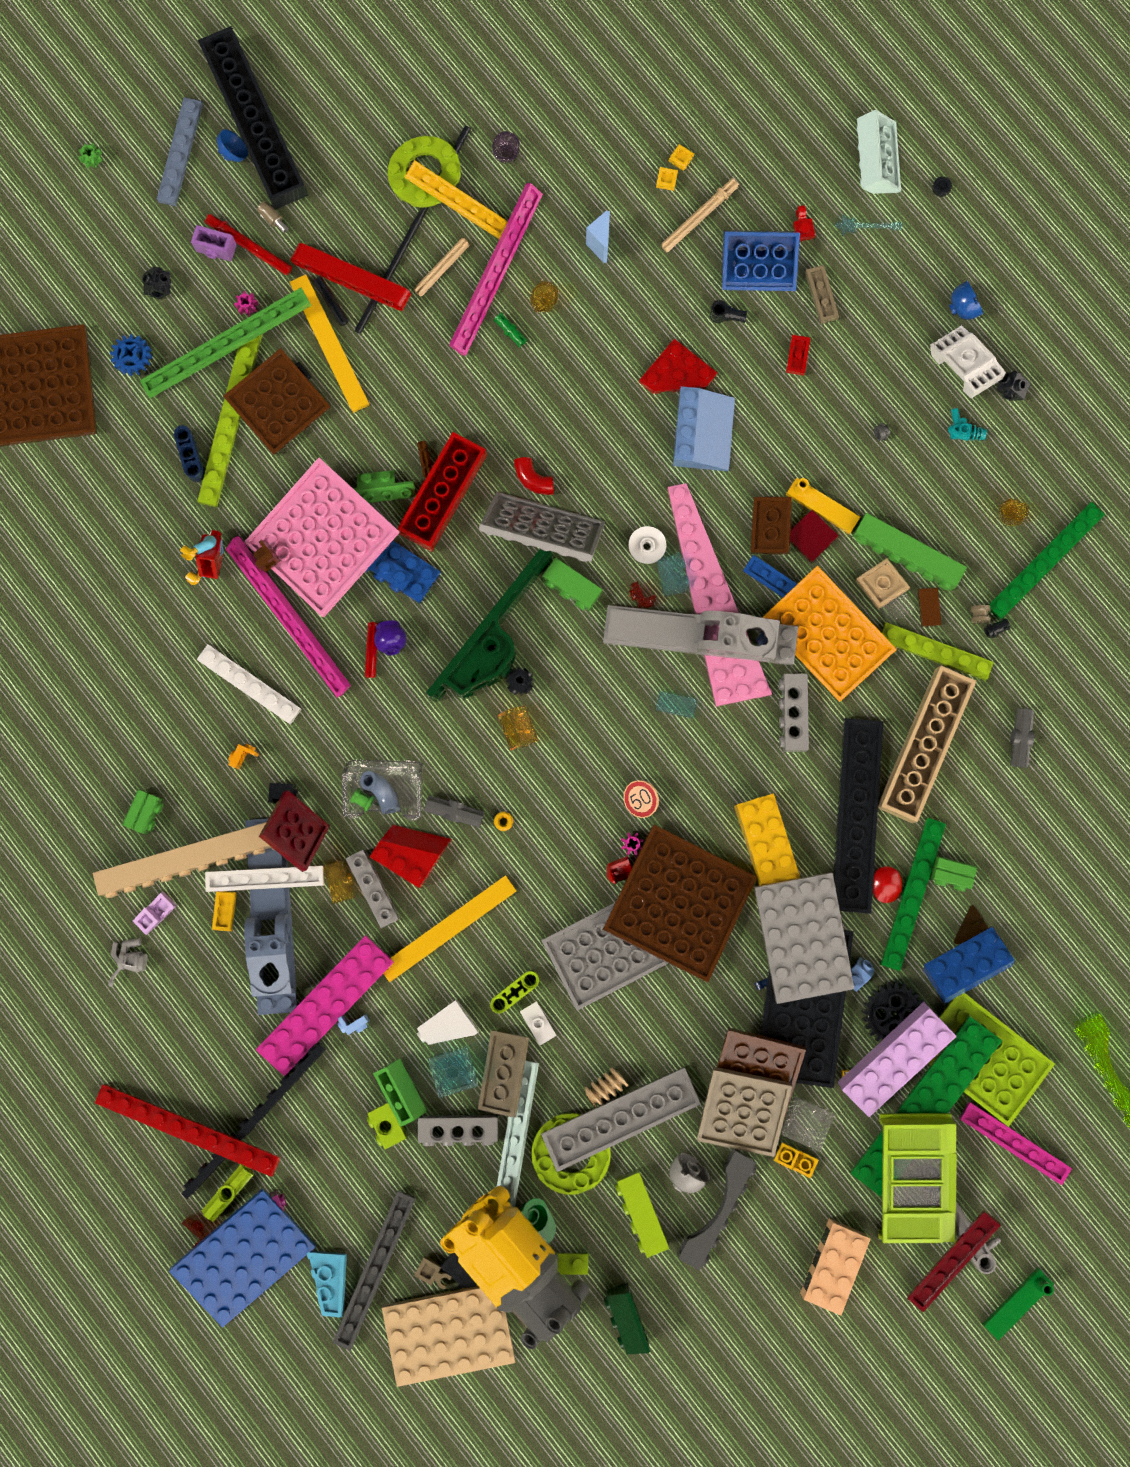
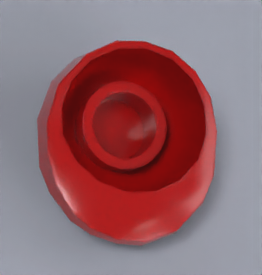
(887, 884)

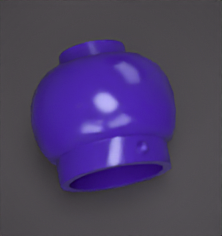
(390, 637)

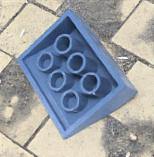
(703, 429)

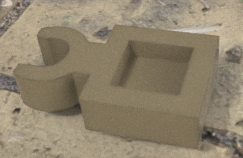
(429, 1272)

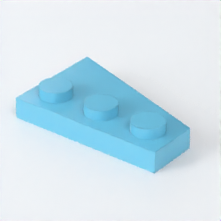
(330, 1279)

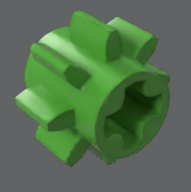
(90, 155)

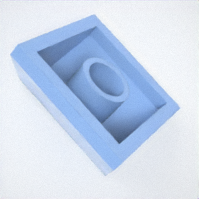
(597, 236)

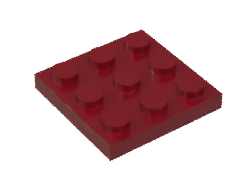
(294, 831)

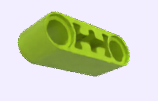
(514, 998)

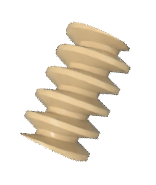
(605, 1087)

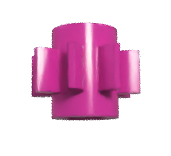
(246, 304)
(633, 839)

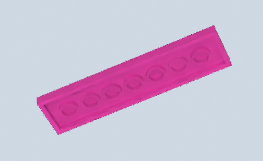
(324, 1005)

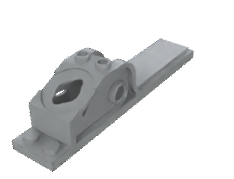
(686, 633)

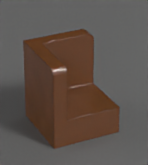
(265, 556)

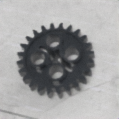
(882, 999)

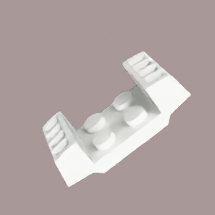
(968, 360)

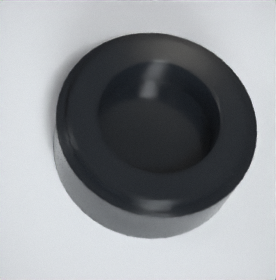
(941, 186)

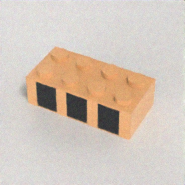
(835, 1266)

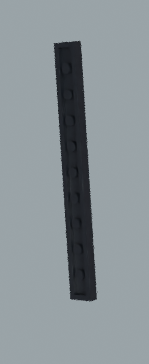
(259, 1113)

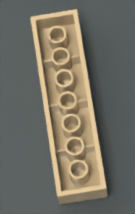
(926, 744)

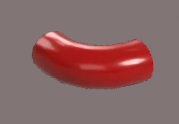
(532, 480)

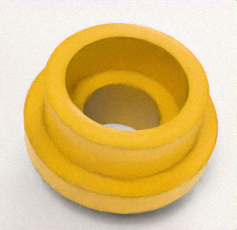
(499, 816)

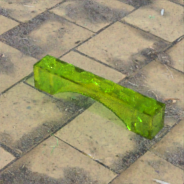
(1095, 1036)

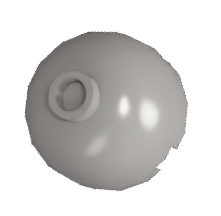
(687, 1174)

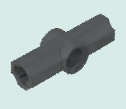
(1022, 738)
(454, 811)

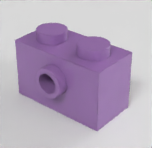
(213, 243)

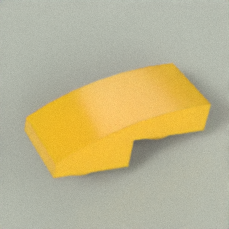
(796, 1160)

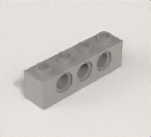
(799, 683)
(373, 888)
(448, 1122)

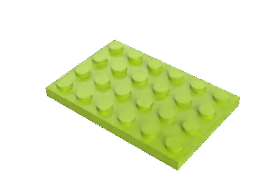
(1010, 1072)

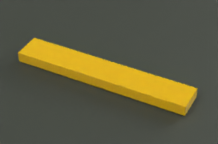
(456, 199)

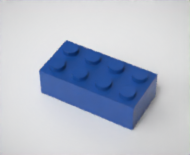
(968, 965)

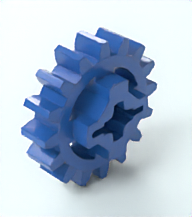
(127, 347)

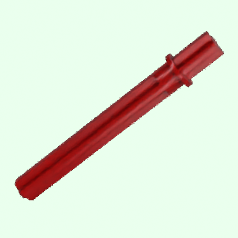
(249, 245)

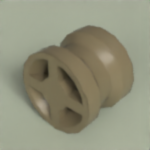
(980, 614)

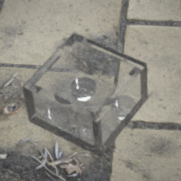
(807, 1123)

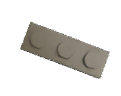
(822, 294)

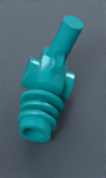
(964, 431)

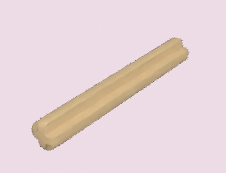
(441, 267)

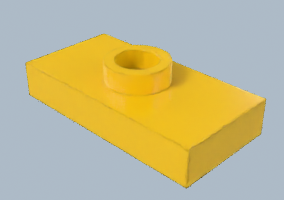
(224, 911)

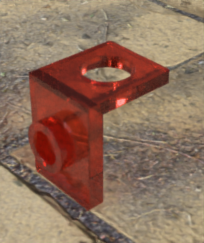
(196, 1228)

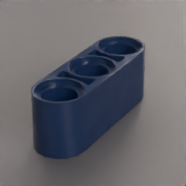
(185, 446)

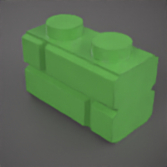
(143, 812)
(953, 873)

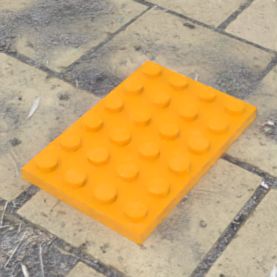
(832, 635)

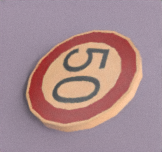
(641, 798)

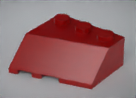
(410, 853)

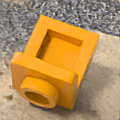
(237, 757)

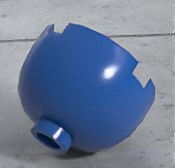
(965, 302)

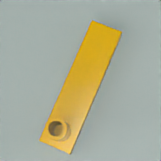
(822, 505)

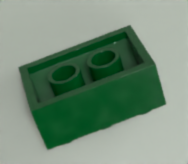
(626, 1320)

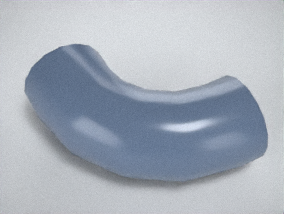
(382, 790)

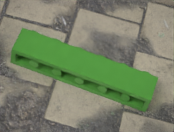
(909, 552)

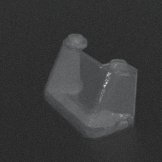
(403, 776)

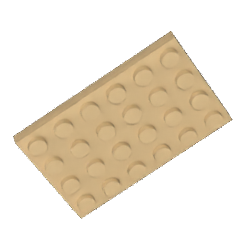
(446, 1335)

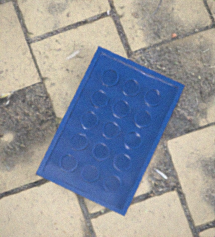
(242, 1257)

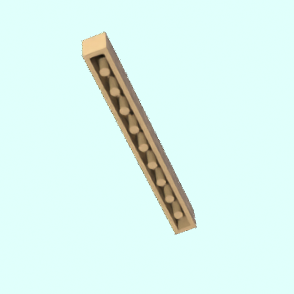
(180, 861)

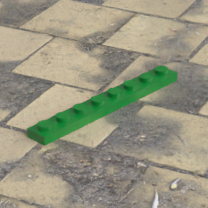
(1045, 560)
(913, 894)

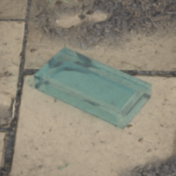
(676, 705)

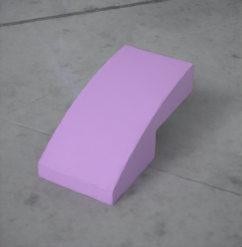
(154, 913)

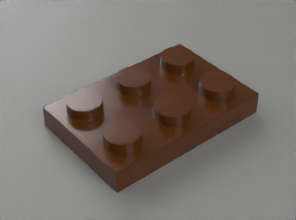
(771, 525)

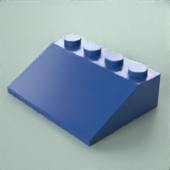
(760, 260)

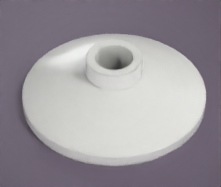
(649, 536)

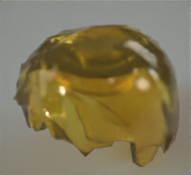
(544, 297)
(1013, 512)

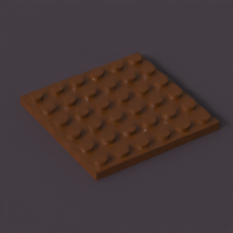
(45, 385)
(679, 903)

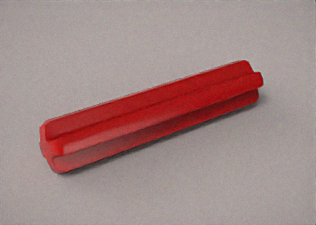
(371, 651)

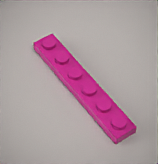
(1015, 1143)

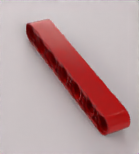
(350, 276)

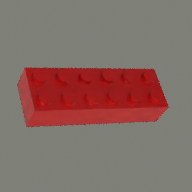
(442, 491)

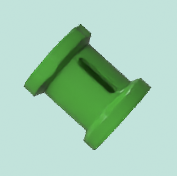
(362, 799)

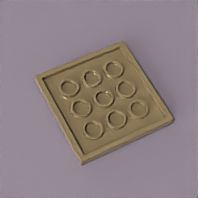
(744, 1111)

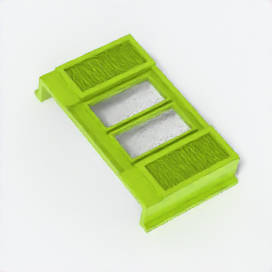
(918, 1178)

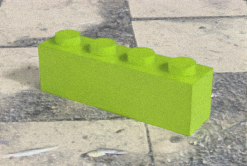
(642, 1213)

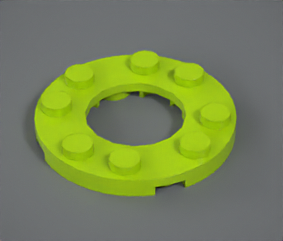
(410, 150)
(563, 1181)

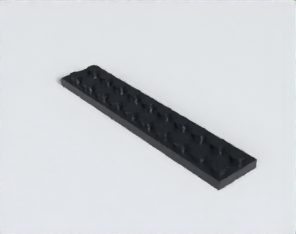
(857, 814)

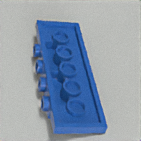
(404, 572)

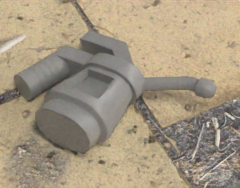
(130, 961)

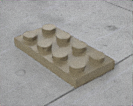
(503, 1073)

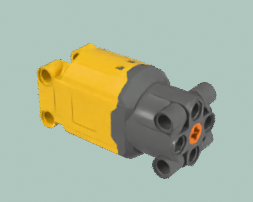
(514, 1266)

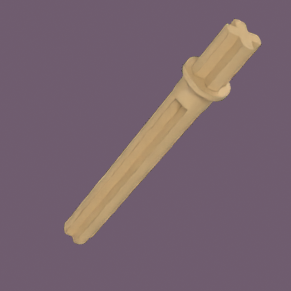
(721, 195)

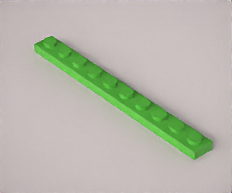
(225, 342)

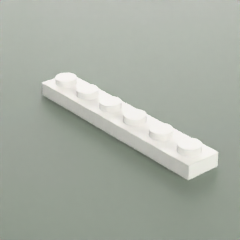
(249, 684)
(264, 879)

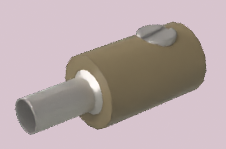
(271, 216)

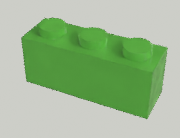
(571, 585)
(400, 1092)

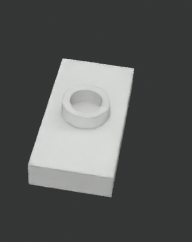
(538, 1023)

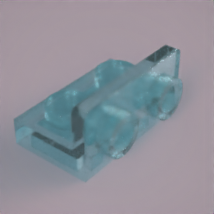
(672, 575)

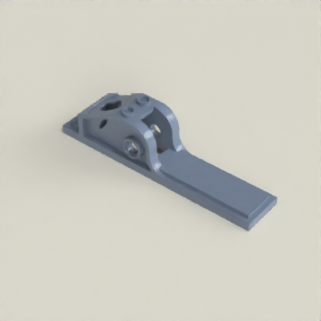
(277, 948)

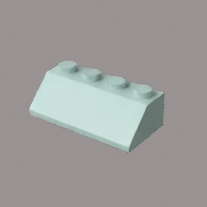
(878, 153)

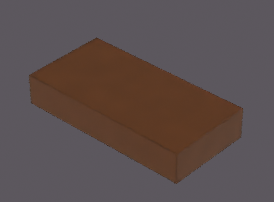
(929, 607)

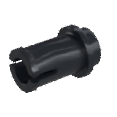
(992, 630)

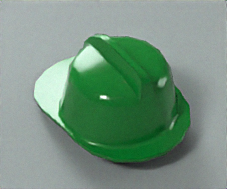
(540, 1217)

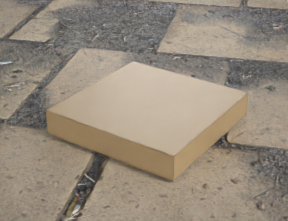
(882, 583)

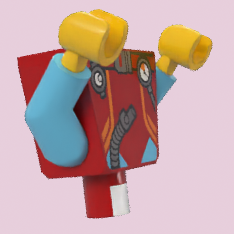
(208, 557)

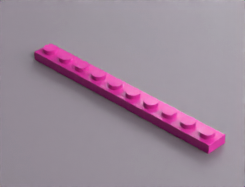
(495, 269)
(288, 617)

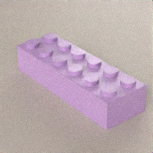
(896, 1059)

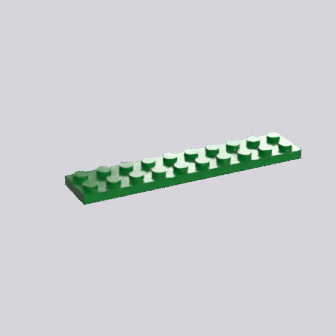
(936, 1090)

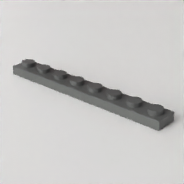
(374, 1270)

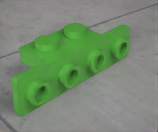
(383, 487)

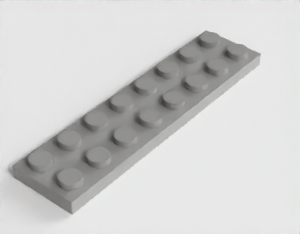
(620, 1119)

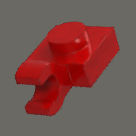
(803, 225)

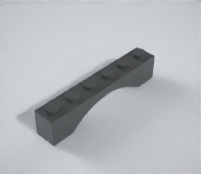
(698, 1244)

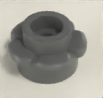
(881, 432)

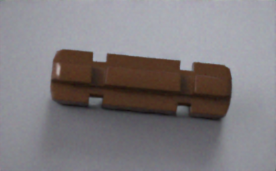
(424, 457)

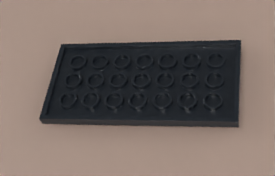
(809, 1023)

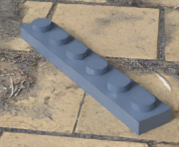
(179, 151)

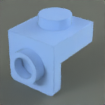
(357, 1025)

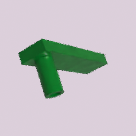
(1018, 1303)

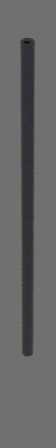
(406, 241)

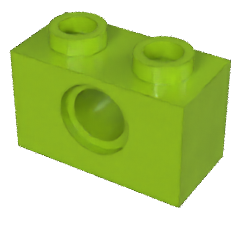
(386, 1137)

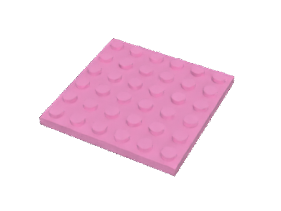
(323, 537)

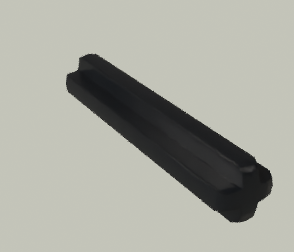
(330, 301)

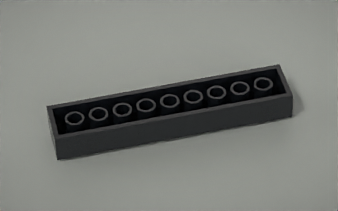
(253, 118)

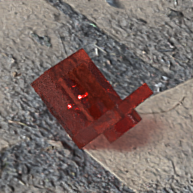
(636, 594)

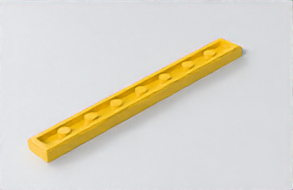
(331, 347)
(449, 927)

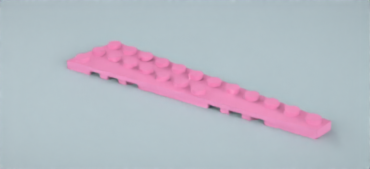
(729, 678)

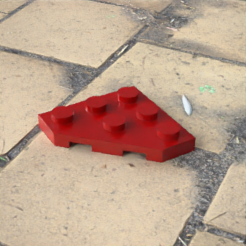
(677, 369)

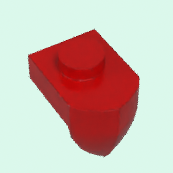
(618, 870)

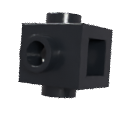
(156, 283)
(1013, 386)
(524, 687)

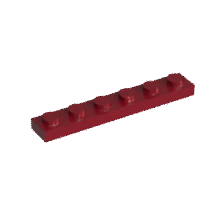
(953, 1260)

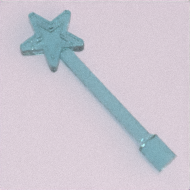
(849, 225)

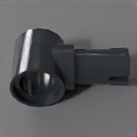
(728, 313)

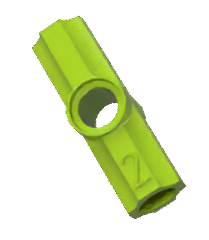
(220, 1201)

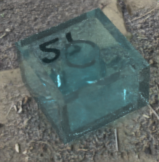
(453, 1071)

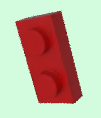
(798, 355)

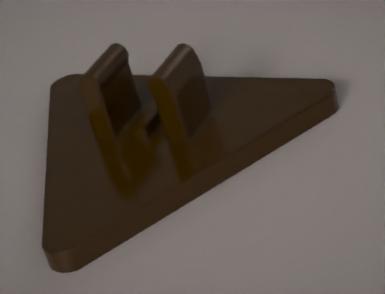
(971, 926)

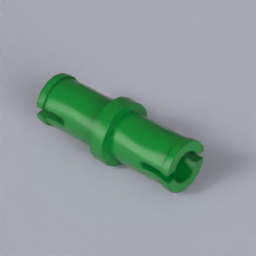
(510, 330)

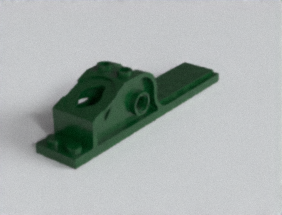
(473, 658)

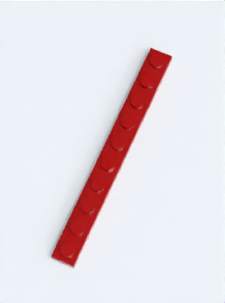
(188, 1130)

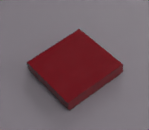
(812, 536)

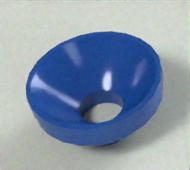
(231, 146)

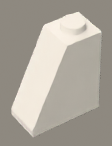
(447, 1025)

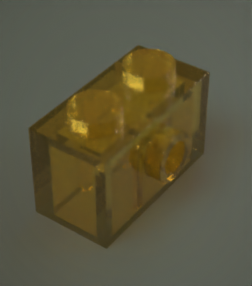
(517, 727)
(339, 882)

